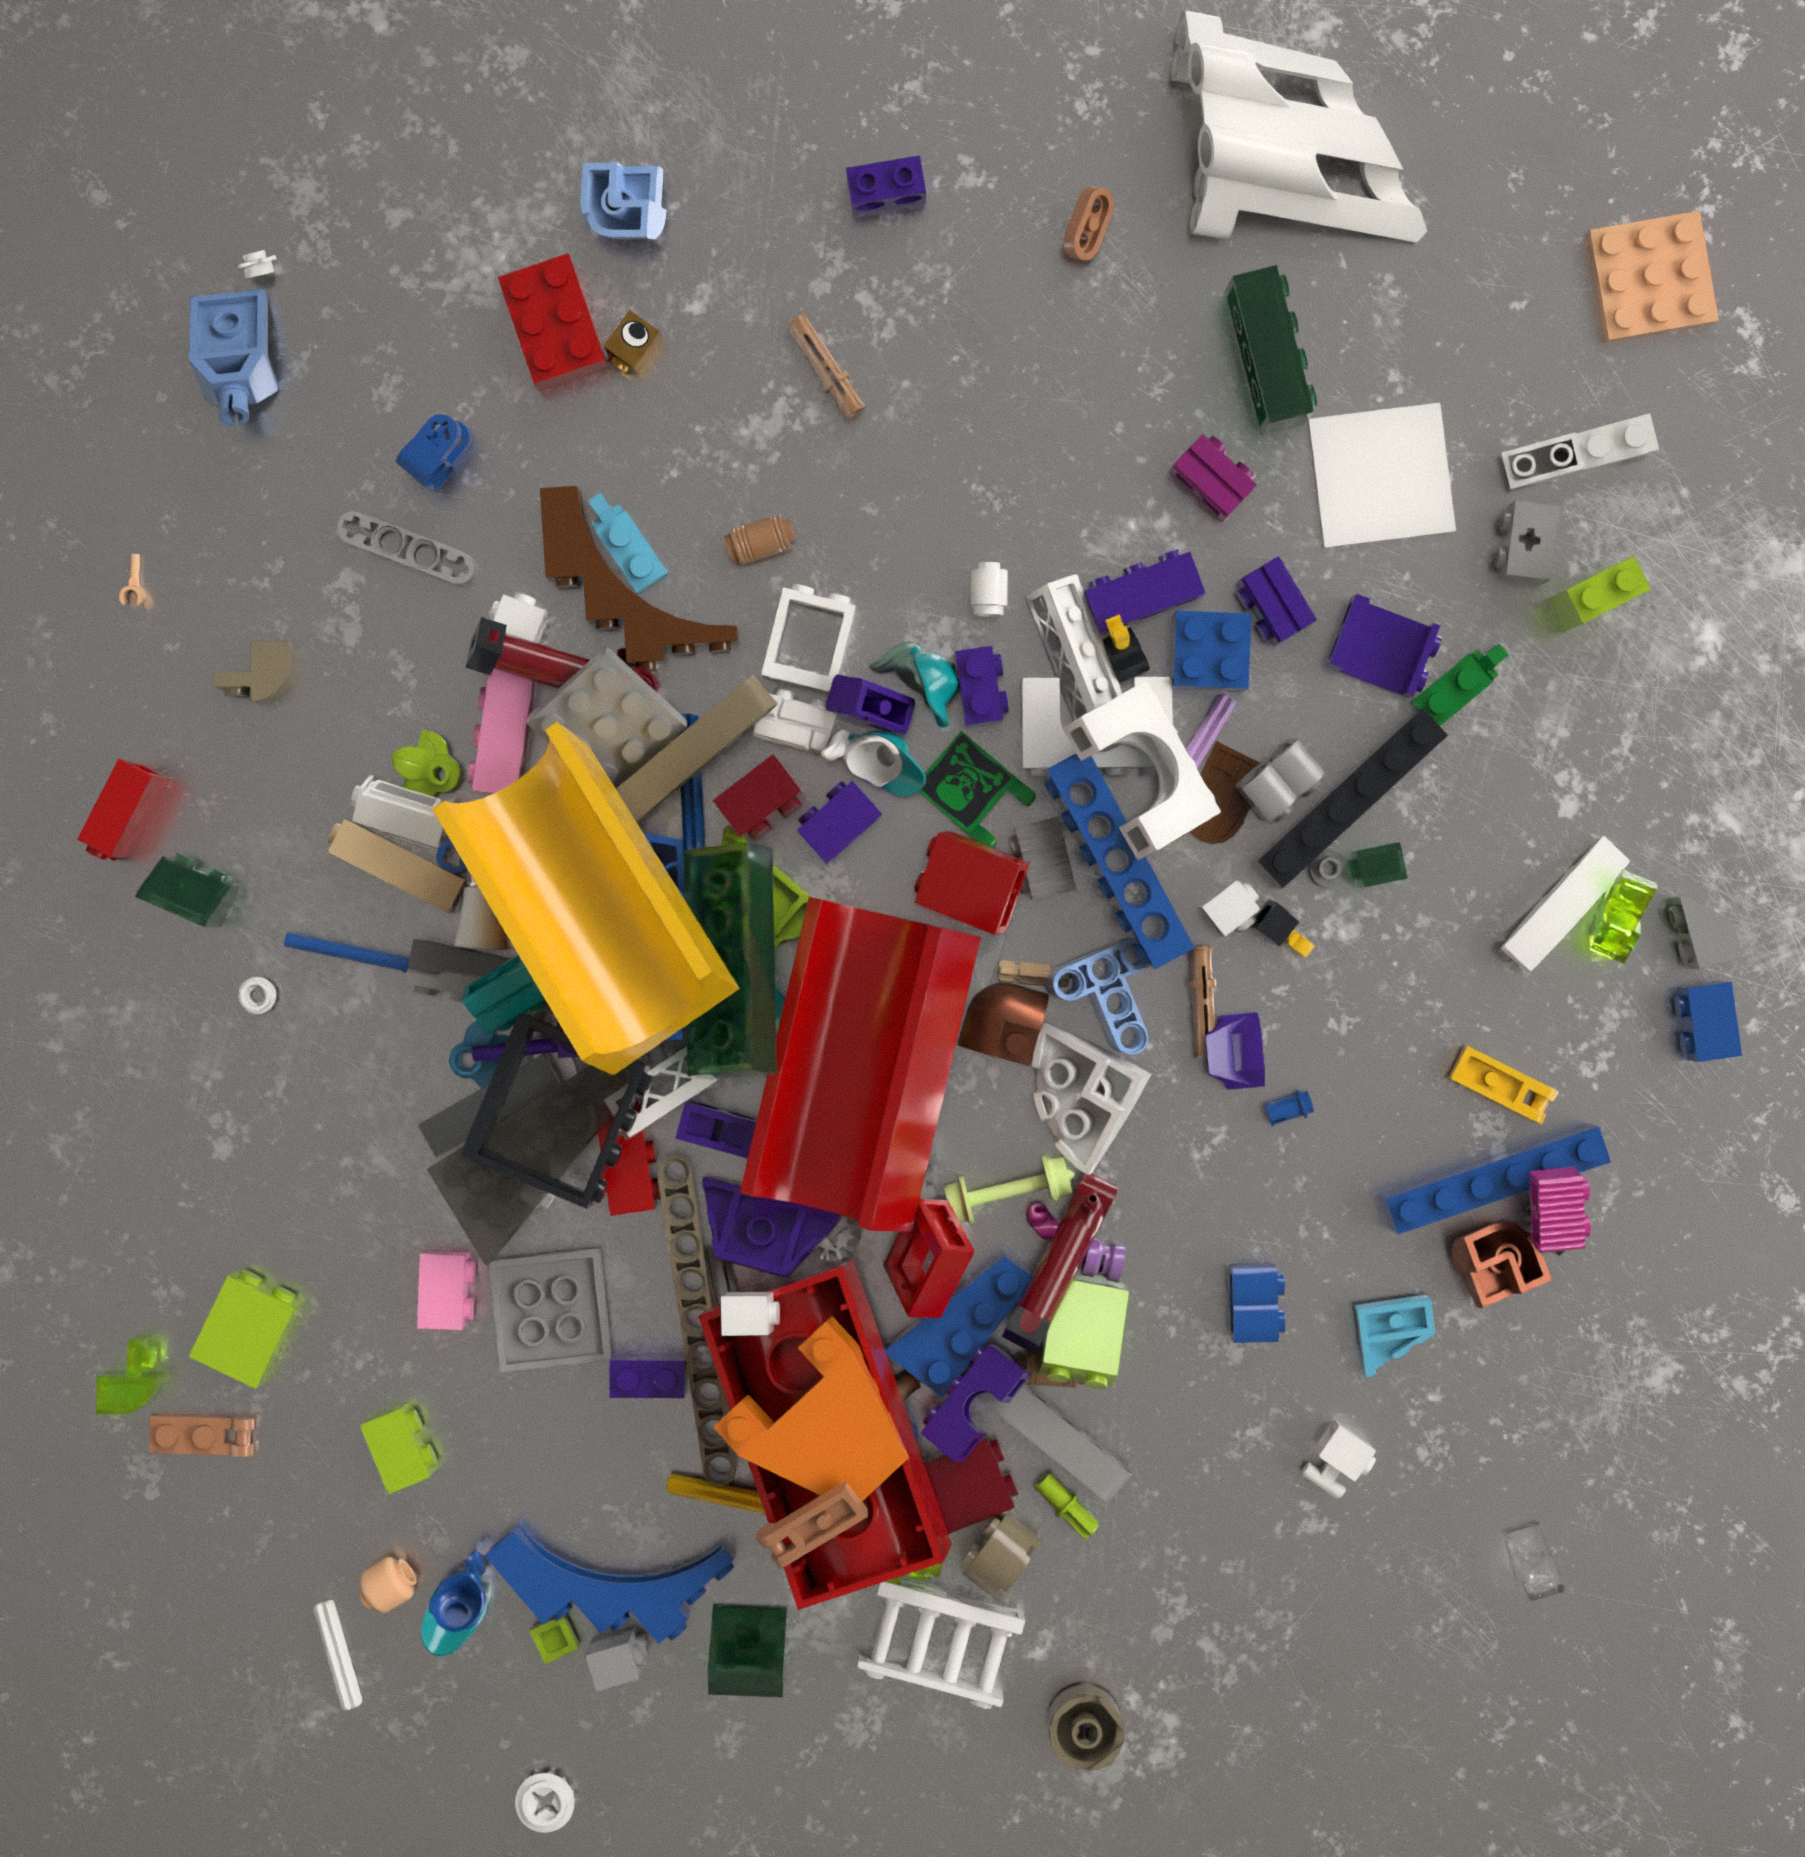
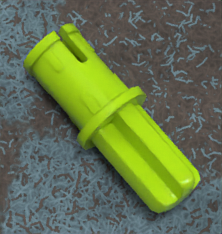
(1066, 1505)

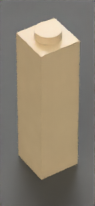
(396, 865)

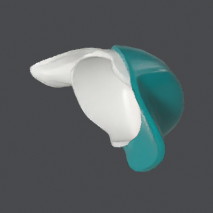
(879, 759)

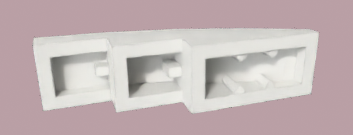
(1565, 904)

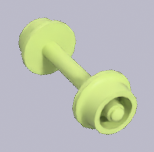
(1055, 1178)

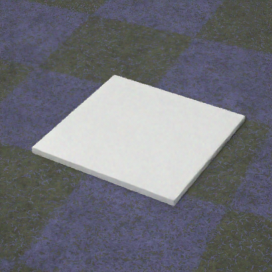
(1381, 475)

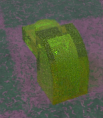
(1618, 916)
(131, 1389)

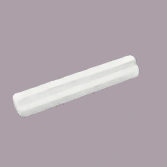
(337, 1654)

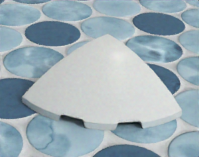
(1083, 1094)

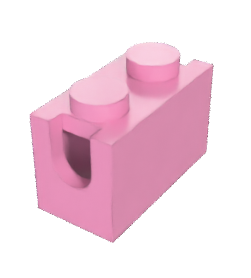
(445, 1289)

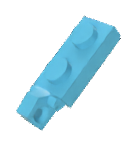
(626, 545)

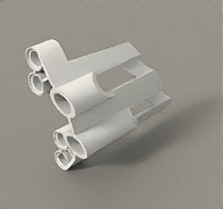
(1263, 148)

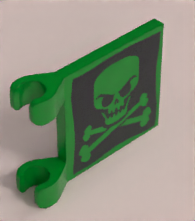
(968, 785)

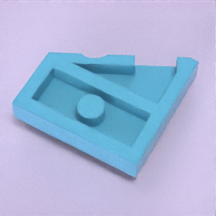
(1391, 1328)

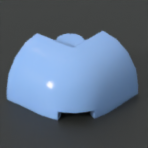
(623, 200)

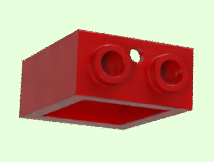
(934, 1229)

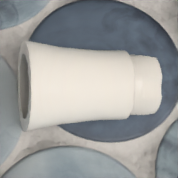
(477, 922)

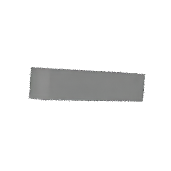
(1062, 1441)

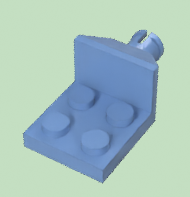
(231, 351)

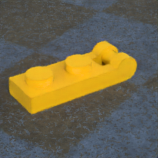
(1501, 1084)

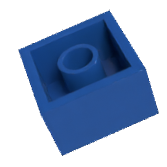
(1210, 651)

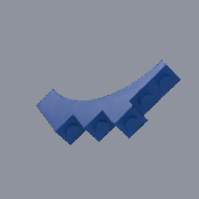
(654, 1599)

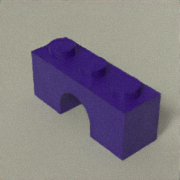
(951, 1424)

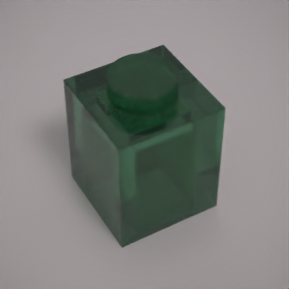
(1377, 865)

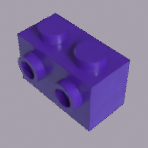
(978, 688)

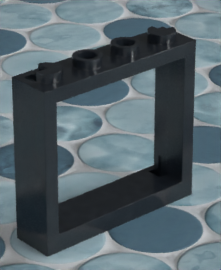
(495, 1099)

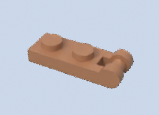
(200, 1434)
(812, 1524)

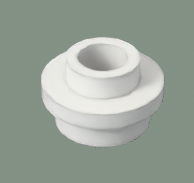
(247, 1001)

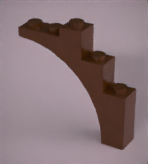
(647, 630)

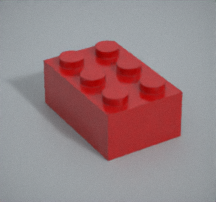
(553, 322)

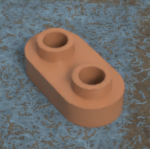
(1088, 223)

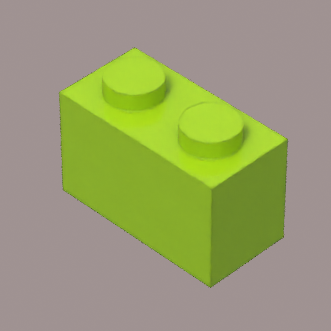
(399, 1448)

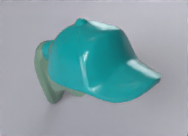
(924, 673)

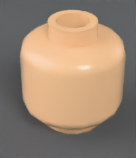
(387, 1584)

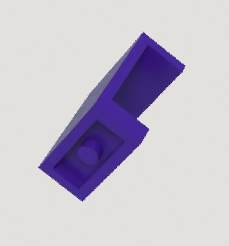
(1383, 648)

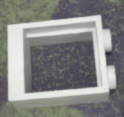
(799, 677)

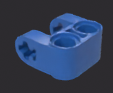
(432, 453)

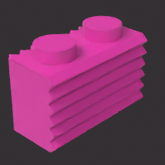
(1559, 1209)

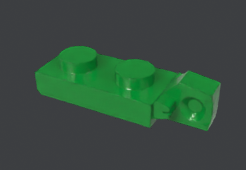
(1460, 684)

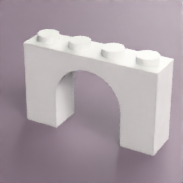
(1047, 744)
(1182, 795)

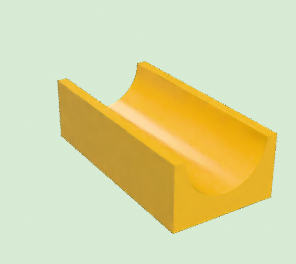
(588, 906)

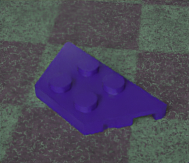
(763, 1231)

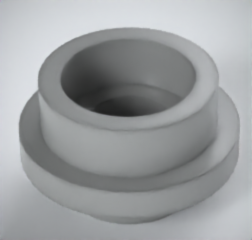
(1318, 874)

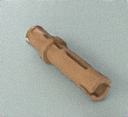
(848, 403)
(1202, 996)

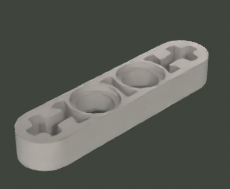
(407, 546)

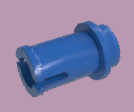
(1289, 1108)

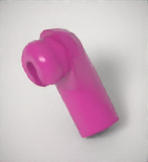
(1041, 1221)

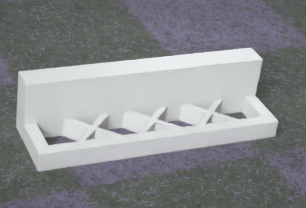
(1081, 645)
(665, 1103)

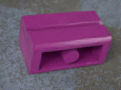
(1214, 476)

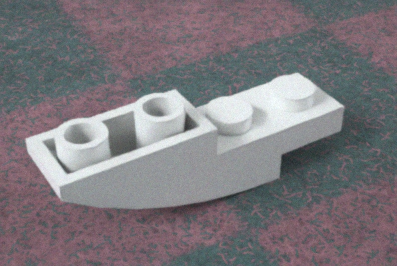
(1580, 452)

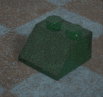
(189, 891)
(747, 1651)

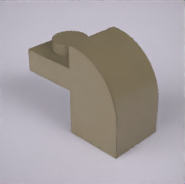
(269, 674)

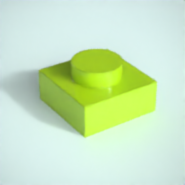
(554, 1639)

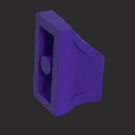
(1237, 1051)

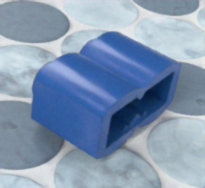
(1255, 1303)

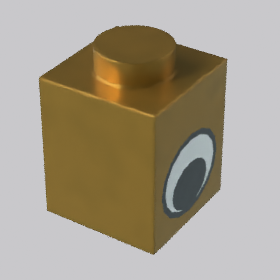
(632, 343)

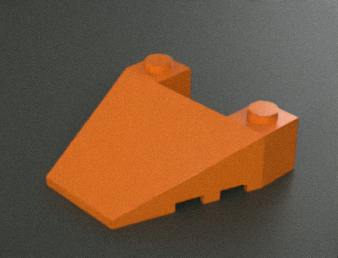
(831, 1432)

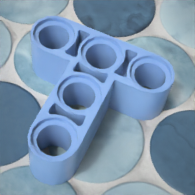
(1099, 990)

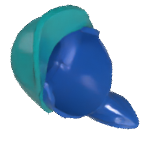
(455, 1609)

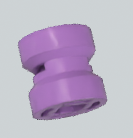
(1111, 1263)

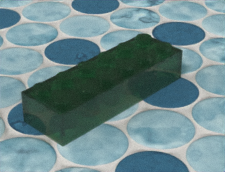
(734, 904)

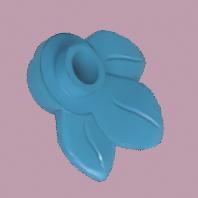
(483, 1070)

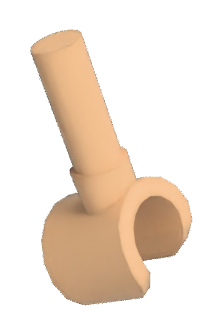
(133, 583)

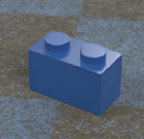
(1708, 1021)

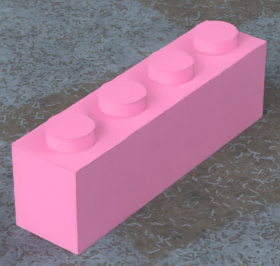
(502, 733)

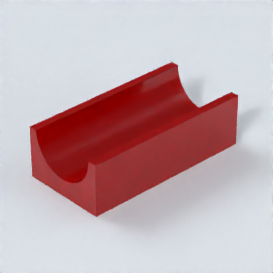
(860, 1065)
(903, 1517)

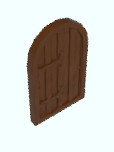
(1221, 774)

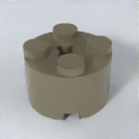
(1001, 1556)
(1082, 1748)

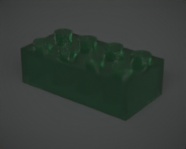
(1269, 349)

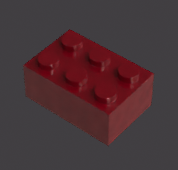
(759, 799)

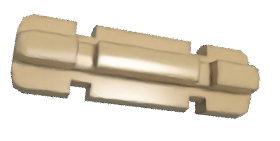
(1028, 973)

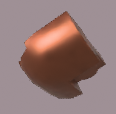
(1004, 1022)
(1499, 1262)

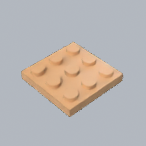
(1652, 276)

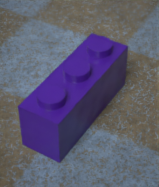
(1145, 590)

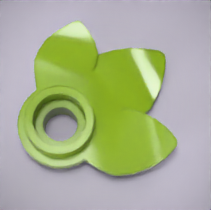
(421, 764)

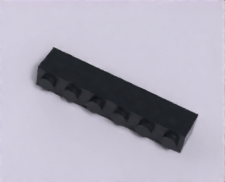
(1350, 798)

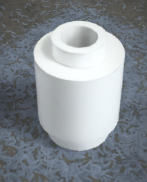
(988, 589)

